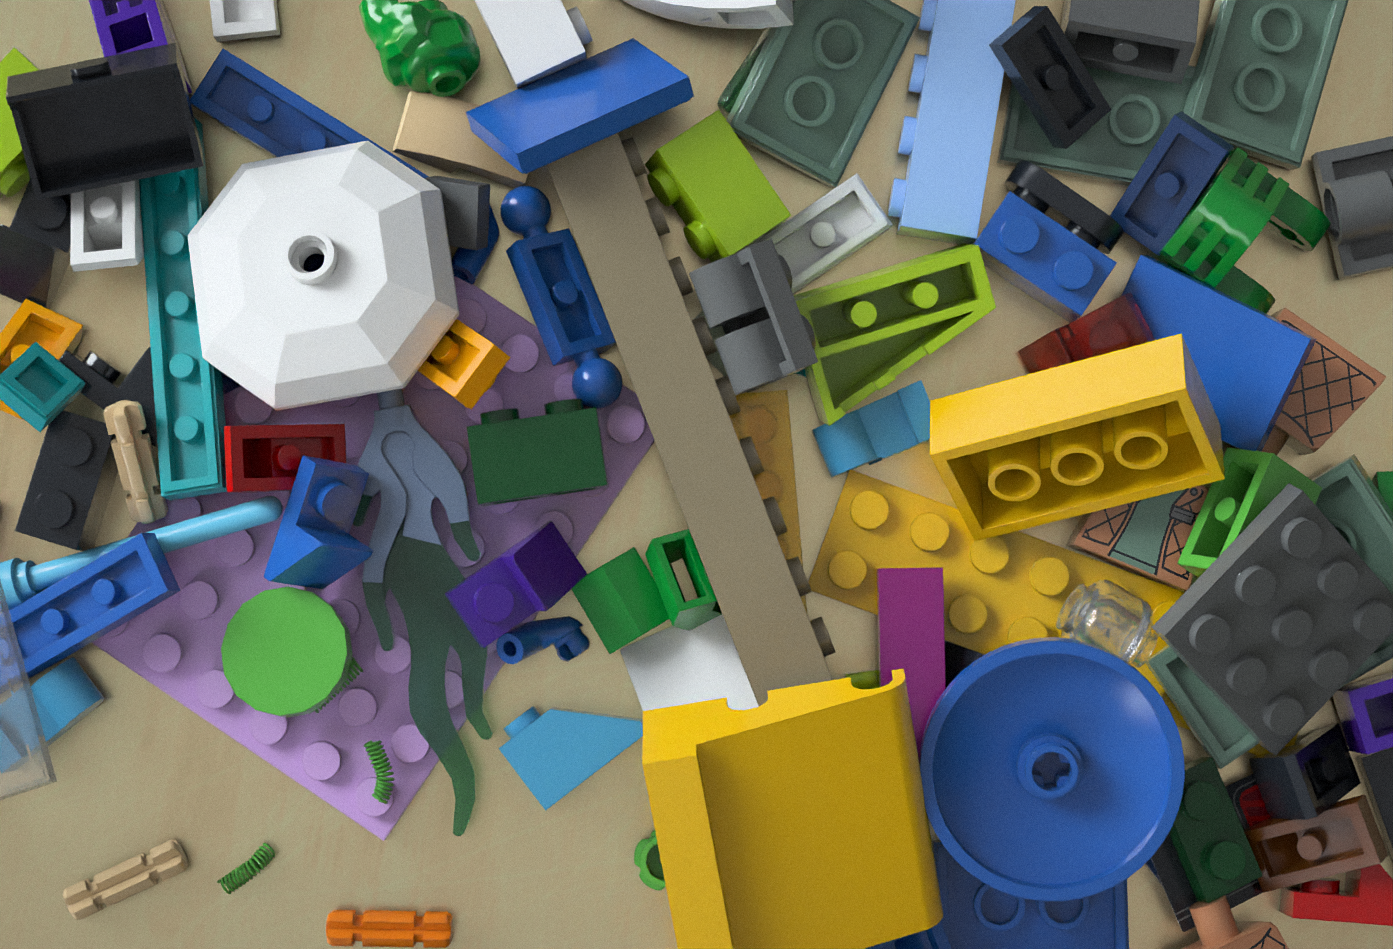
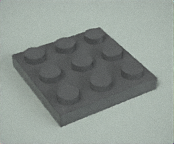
(1280, 619)

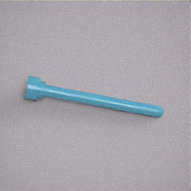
(26, 579)

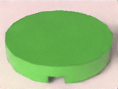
(286, 652)

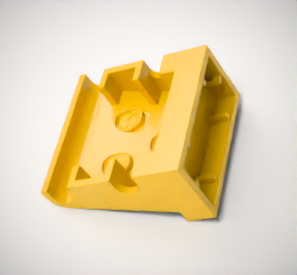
(792, 819)

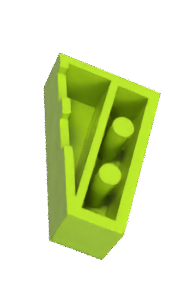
(888, 321)

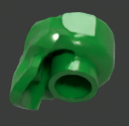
(422, 44)

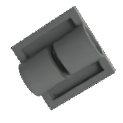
(1358, 201)
(759, 317)

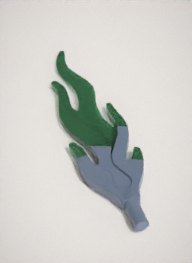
(413, 563)

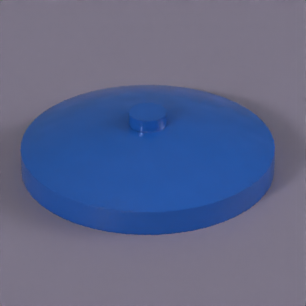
(1051, 769)

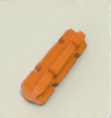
(389, 928)

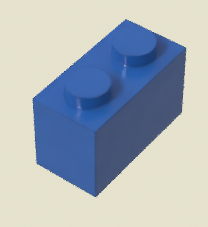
(1042, 258)

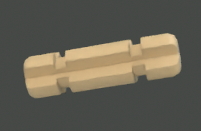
(135, 461)
(125, 879)

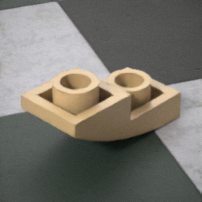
(440, 135)

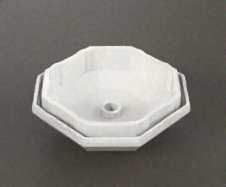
(355, 321)

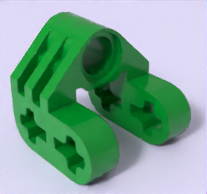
(1230, 218)

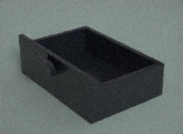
(104, 121)

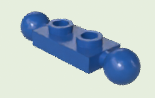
(561, 297)

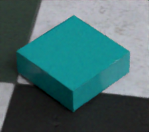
(38, 386)

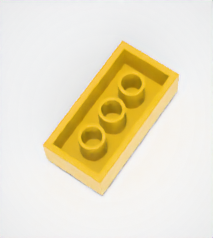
(1077, 438)

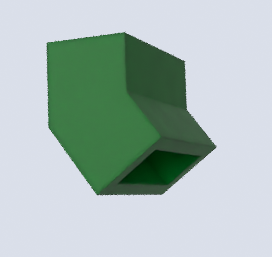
(660, 555)
(621, 600)

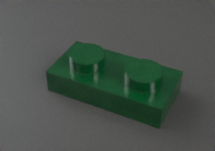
(1210, 835)

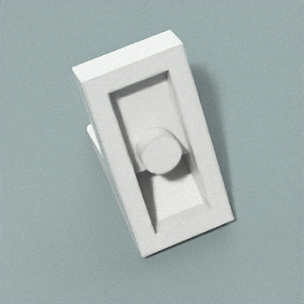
(106, 227)

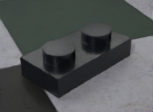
(1050, 77)

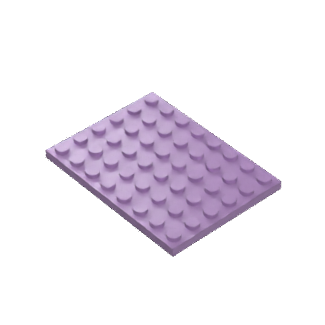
(182, 637)

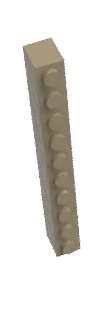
(691, 417)

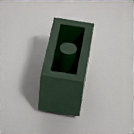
(537, 454)

